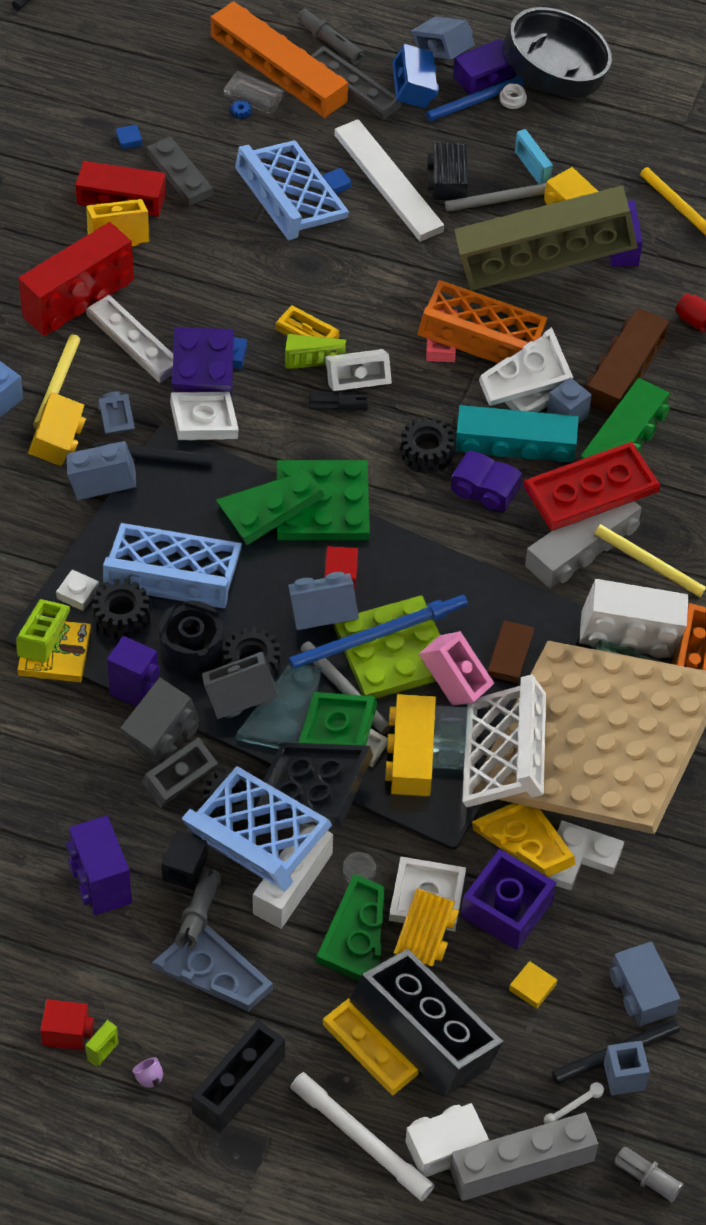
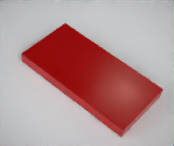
(591, 486)

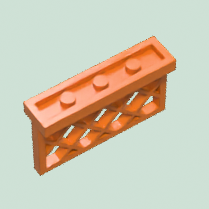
(477, 337)

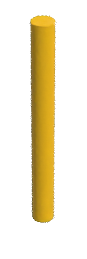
(674, 199)

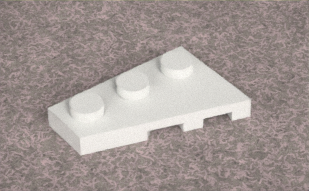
(529, 371)

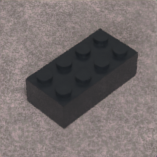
(426, 1021)

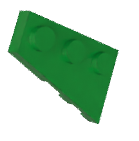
(270, 504)
(355, 933)

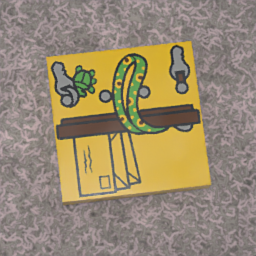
(67, 656)

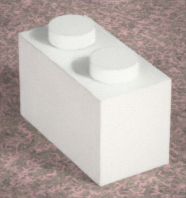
(358, 370)
(436, 1138)

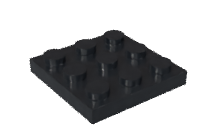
(318, 777)

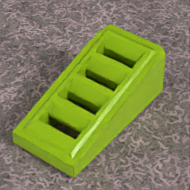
(310, 350)
(41, 632)

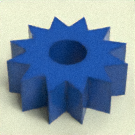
(240, 109)

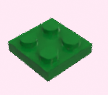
(338, 719)

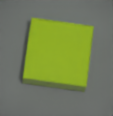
(102, 1043)

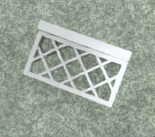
(528, 738)

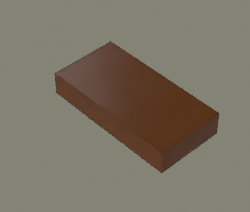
(510, 651)

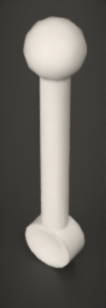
(596, 1091)

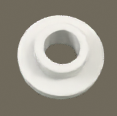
(513, 96)

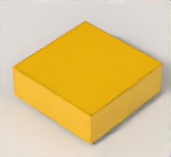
(533, 984)

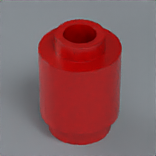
(692, 311)

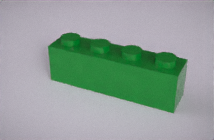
(632, 419)

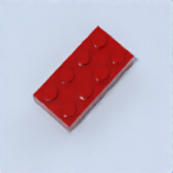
(76, 278)

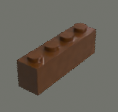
(627, 359)

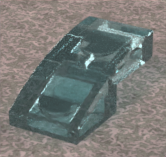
(449, 737)

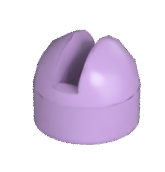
(148, 1071)

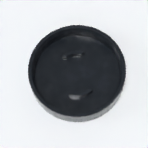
(557, 52)

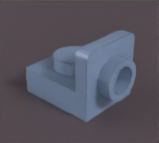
(116, 413)

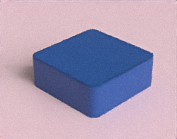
(129, 137)
(337, 180)

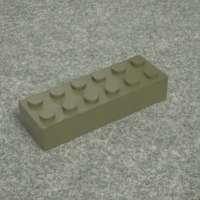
(546, 238)

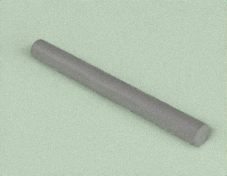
(495, 197)
(345, 686)

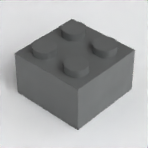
(160, 723)

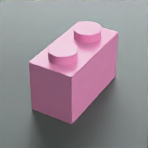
(456, 668)

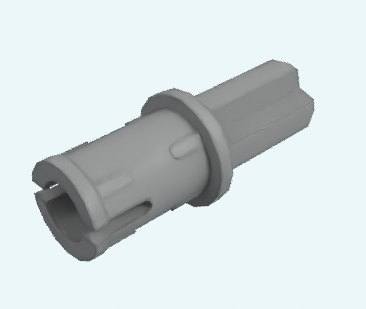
(648, 1174)

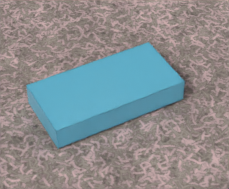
(533, 157)

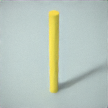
(60, 372)
(650, 560)

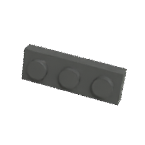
(180, 171)

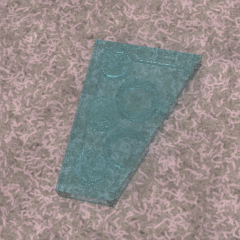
(286, 714)

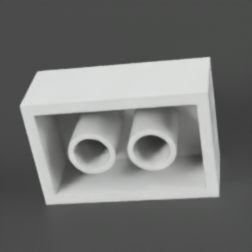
(634, 617)

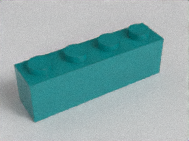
(517, 433)

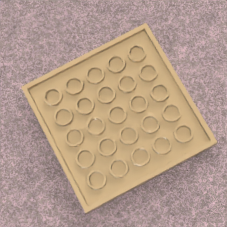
(612, 735)

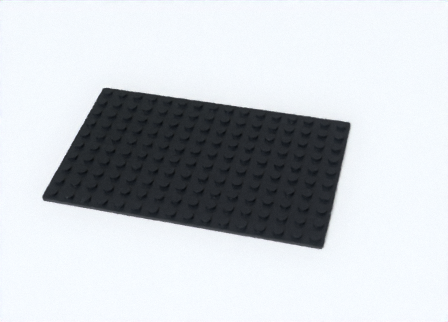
(389, 570)

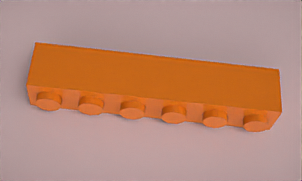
(279, 59)

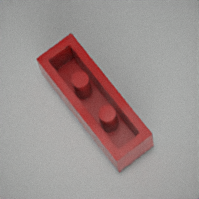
(110, 183)

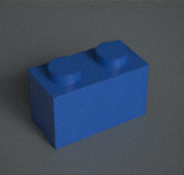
(415, 76)

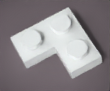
(588, 849)

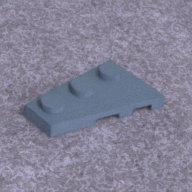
(215, 970)

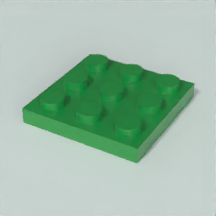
(343, 510)

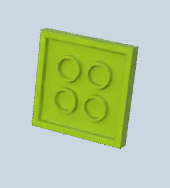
(394, 660)

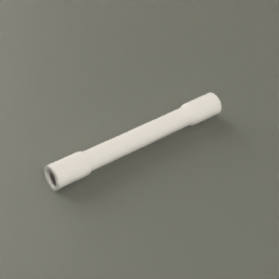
(405, 1173)

